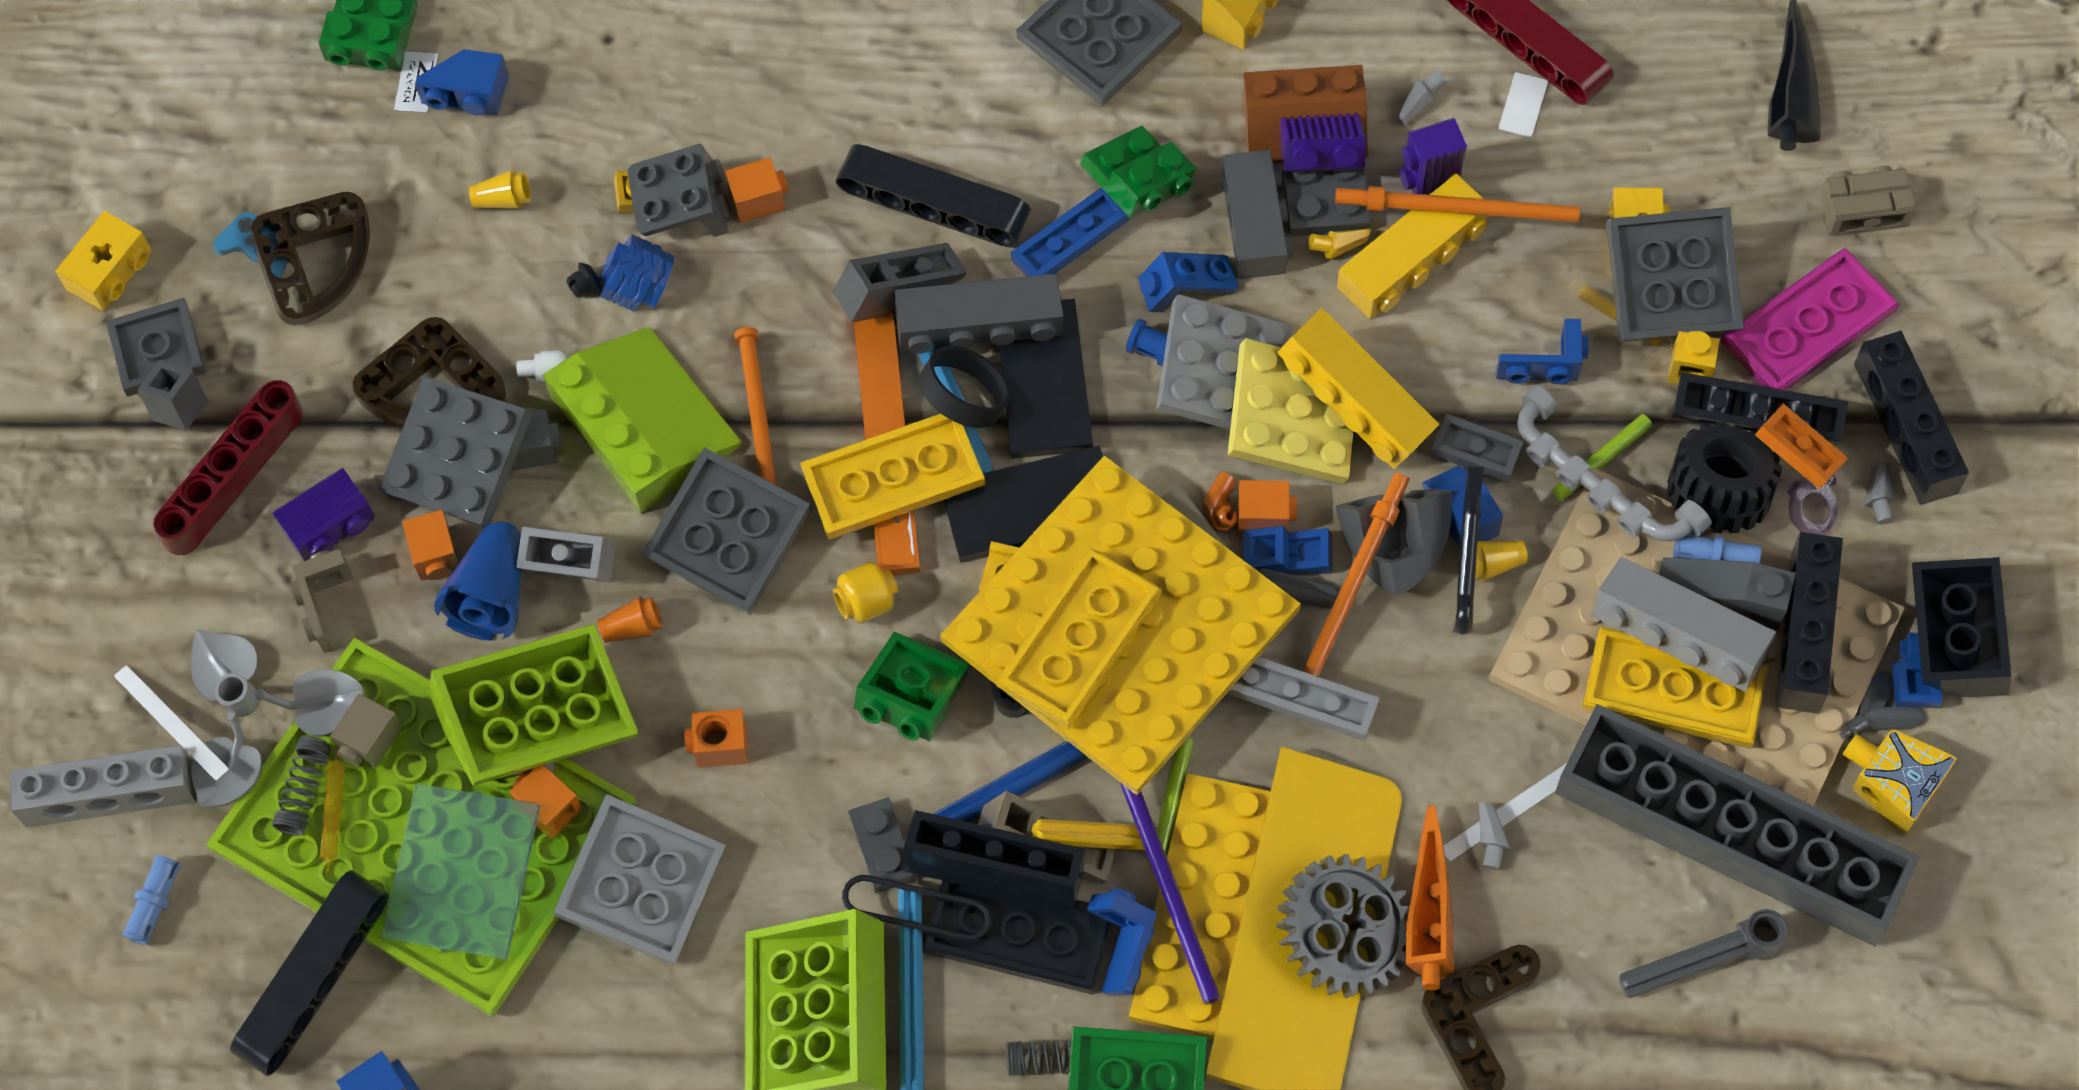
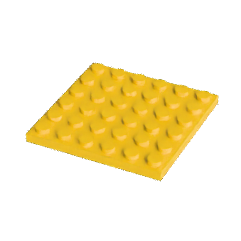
(1184, 655)

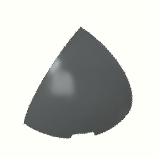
(1409, 546)

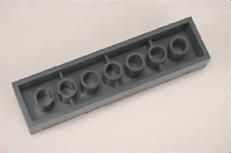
(1737, 825)

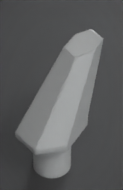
(1420, 96)
(1881, 493)
(1492, 836)

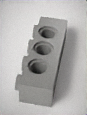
(102, 786)

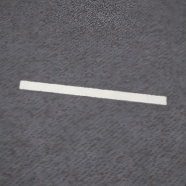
(171, 722)
(1505, 813)

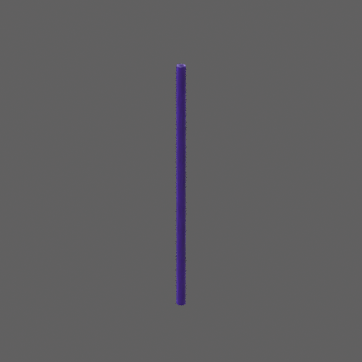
(1172, 896)

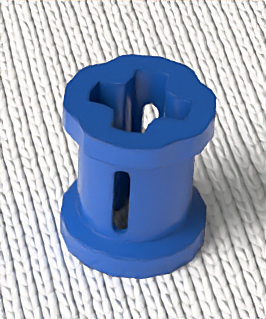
(1147, 341)

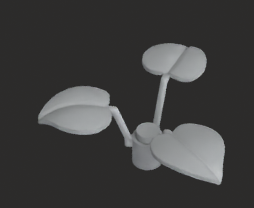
(222, 674)

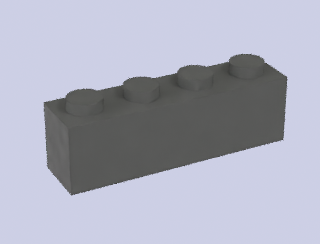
(979, 313)

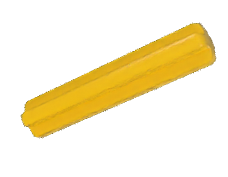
(1089, 834)

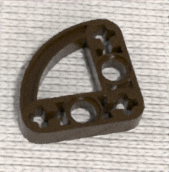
(292, 236)
(426, 355)

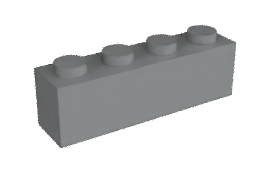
(1683, 624)

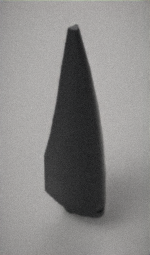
(1795, 98)

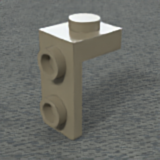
(313, 575)

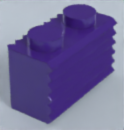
(1322, 143)
(1432, 156)
(324, 515)

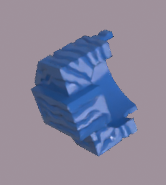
(636, 273)

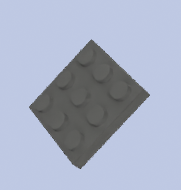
(1099, 41)
(1674, 274)
(455, 451)
(727, 531)

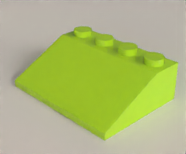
(639, 414)
(531, 705)
(816, 1004)

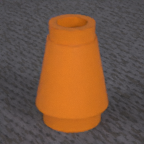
(631, 621)

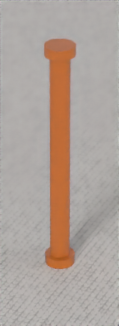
(747, 339)

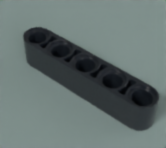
(933, 195)
(309, 973)

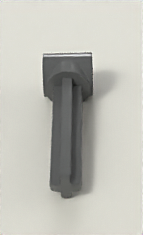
(1708, 954)

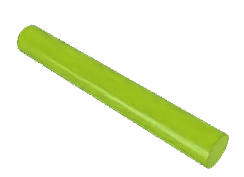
(1609, 451)
(1173, 793)

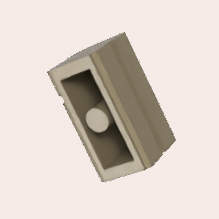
(1867, 200)

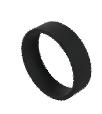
(951, 405)

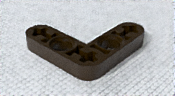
(1466, 1003)

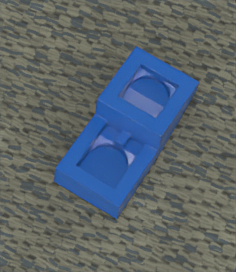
(1289, 551)

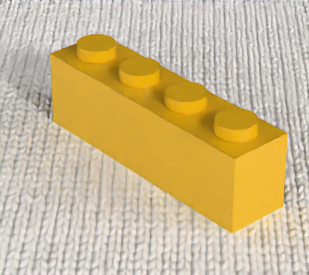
(1408, 252)
(1357, 388)

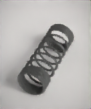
(293, 821)
(1016, 1058)

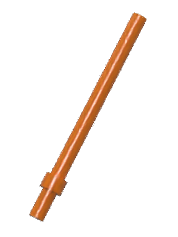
(1376, 198)
(1383, 515)

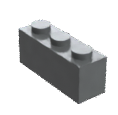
(1256, 214)

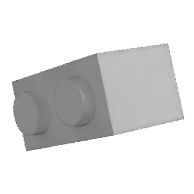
(566, 554)

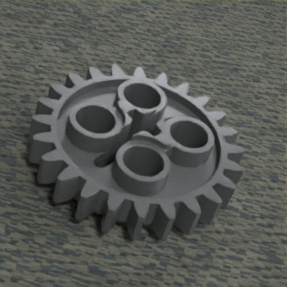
(1311, 913)

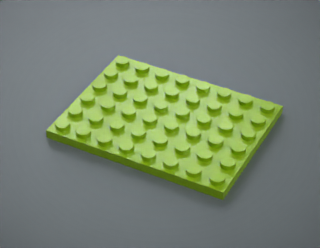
(375, 822)

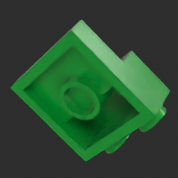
(368, 32)
(1139, 171)
(910, 687)

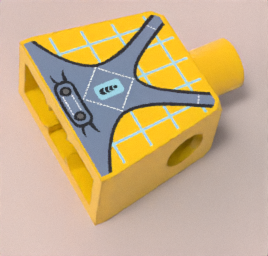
(1898, 775)

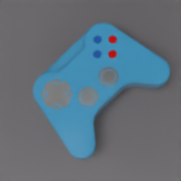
(238, 239)

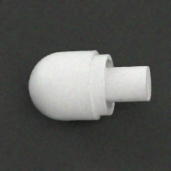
(541, 364)

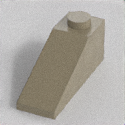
(1017, 816)

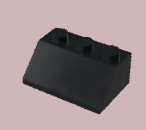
(1962, 626)

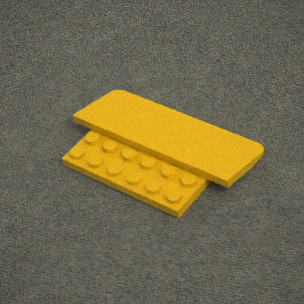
(1231, 862)

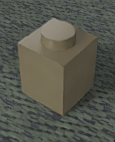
(365, 732)

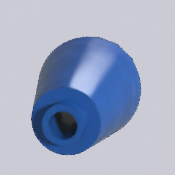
(485, 586)

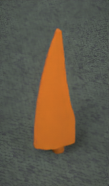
(1430, 911)

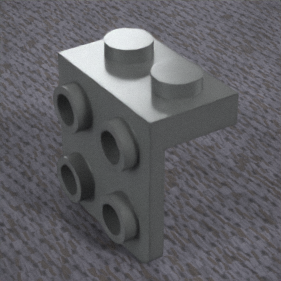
(679, 191)

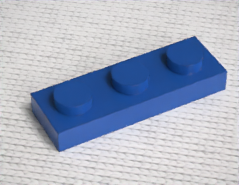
(1069, 235)

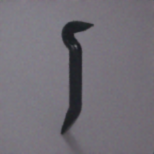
(1468, 550)

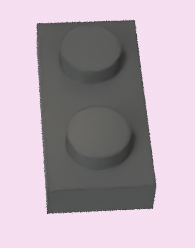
(1476, 445)
(880, 842)

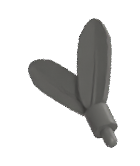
(1875, 716)

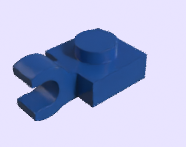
(1908, 678)

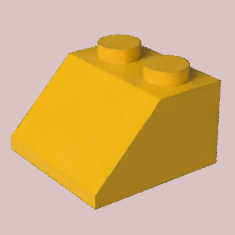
(1234, 19)

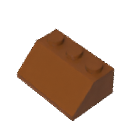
(1299, 92)

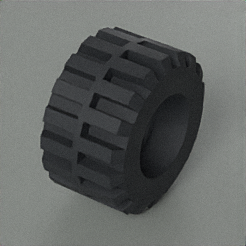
(1726, 475)

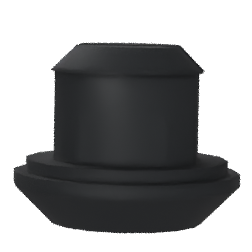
(584, 281)

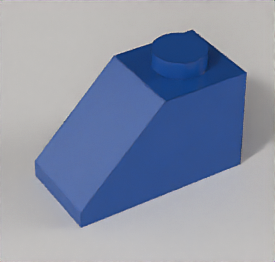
(1490, 514)

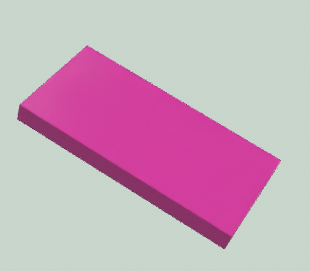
(1810, 322)

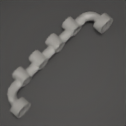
(1603, 493)

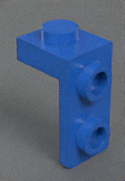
(1180, 272)
(1550, 368)
(1134, 937)

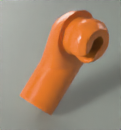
(1216, 504)

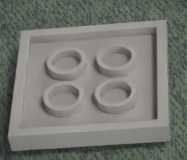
(1203, 358)
(639, 880)

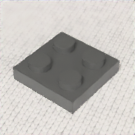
(1312, 201)
(151, 336)

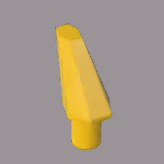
(1338, 241)

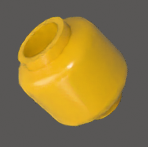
(865, 592)

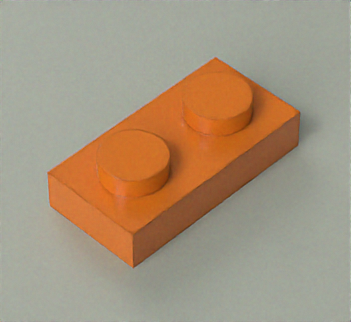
(1801, 446)

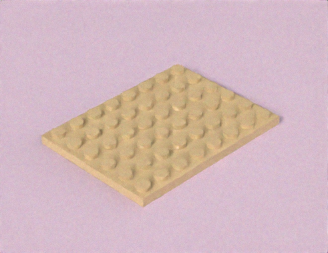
(1556, 639)

